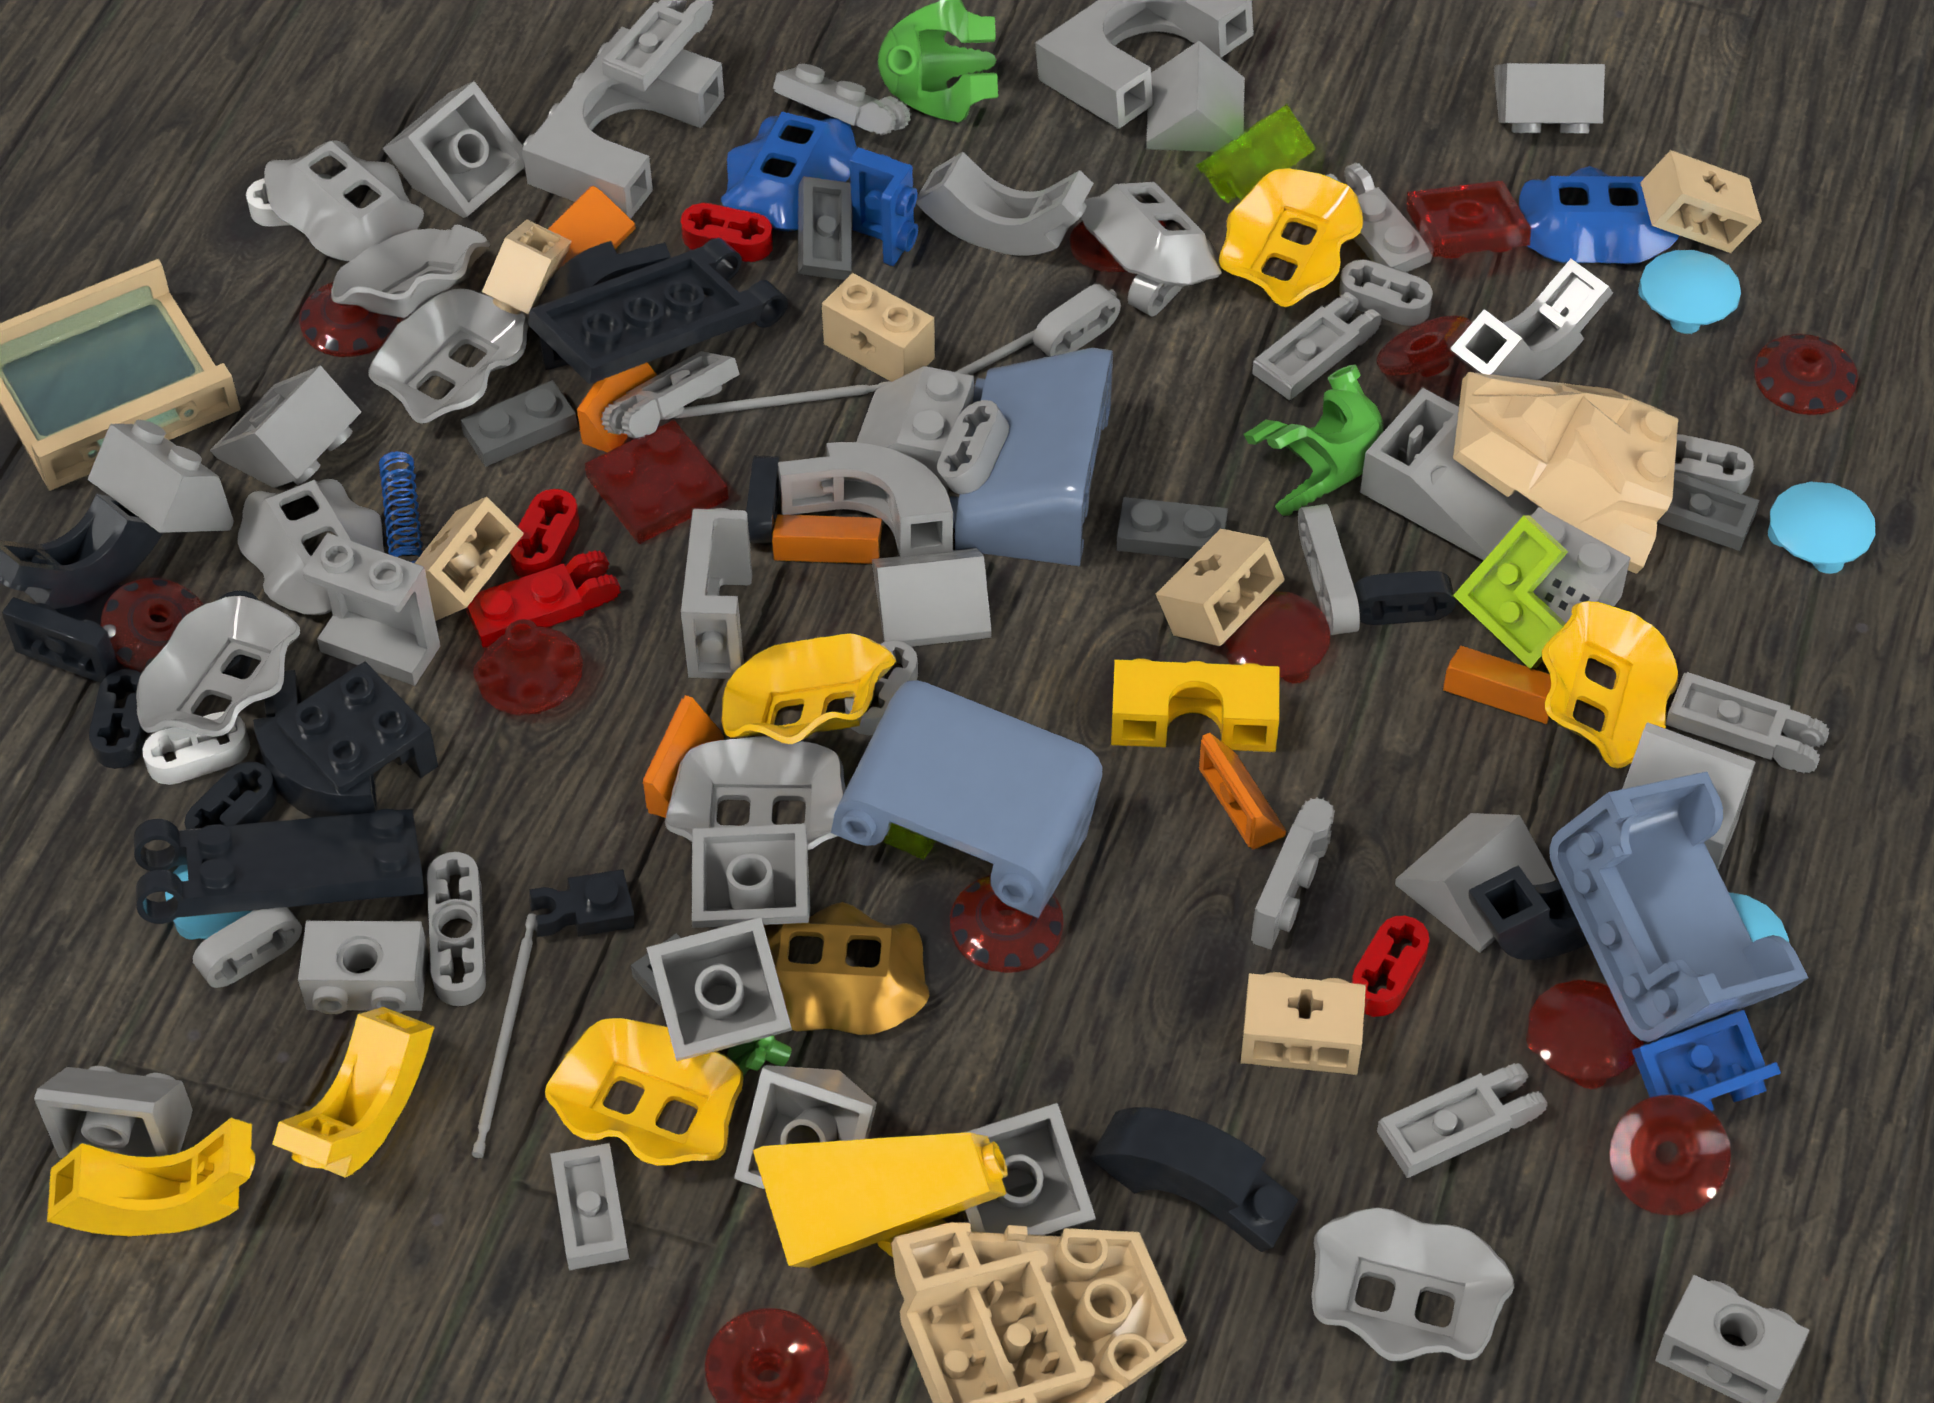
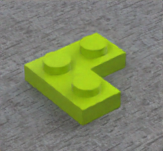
(1503, 589)

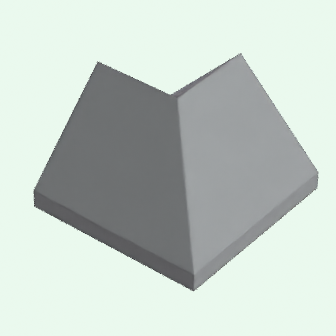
(802, 1107)

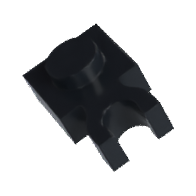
(591, 903)

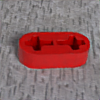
(731, 225)
(554, 538)
(1400, 971)

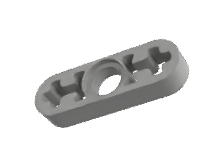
(1328, 569)
(469, 946)

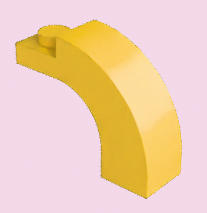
(364, 1097)
(152, 1195)

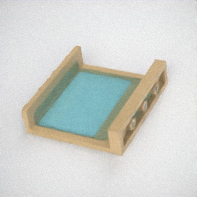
(103, 361)

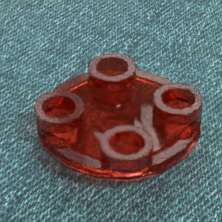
(1283, 634)
(529, 669)
(1581, 1032)

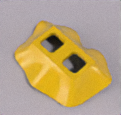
(1262, 216)
(806, 674)
(1642, 684)
(645, 1057)

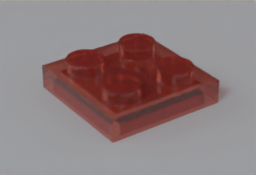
(1468, 219)
(656, 481)

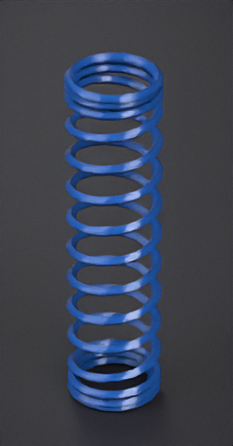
(400, 475)

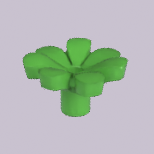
(754, 1053)

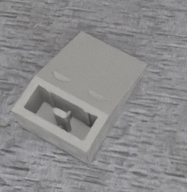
(1418, 478)

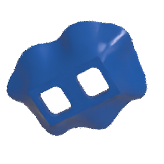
(776, 198)
(1592, 231)

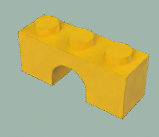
(1236, 697)

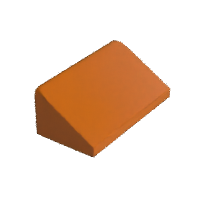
(592, 222)
(600, 396)
(826, 539)
(1498, 683)
(686, 730)
(1238, 793)

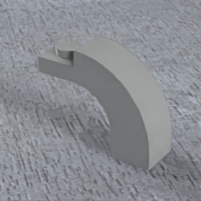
(997, 216)
(1539, 335)
(876, 483)

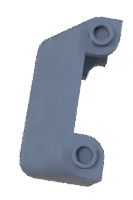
(1045, 469)
(977, 787)
(1662, 910)

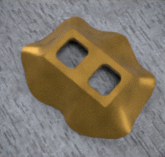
(843, 995)

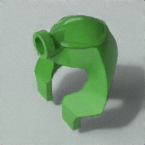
(919, 62)
(1332, 447)

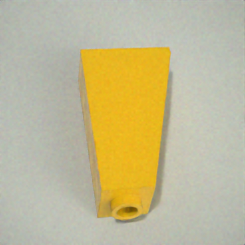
(869, 1190)

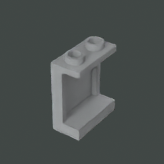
(377, 608)
(711, 622)

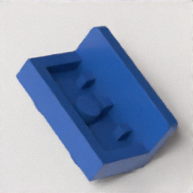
(883, 202)
(1706, 1062)

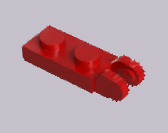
(544, 596)

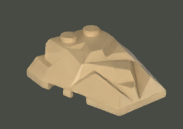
(1574, 453)
(1032, 1313)

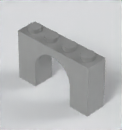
(1088, 68)
(571, 158)

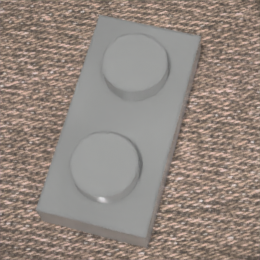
(589, 1206)

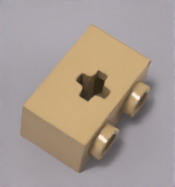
(1700, 201)
(525, 266)
(877, 329)
(466, 555)
(1220, 587)
(1303, 1023)

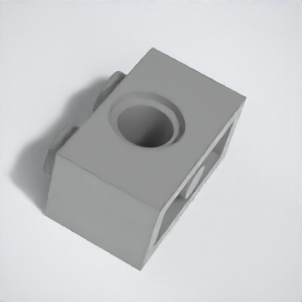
(341, 948)
(1745, 1373)

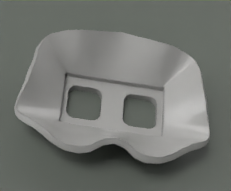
(323, 212)
(1142, 244)
(408, 269)
(429, 337)
(277, 546)
(198, 655)
(762, 774)
(1414, 1260)

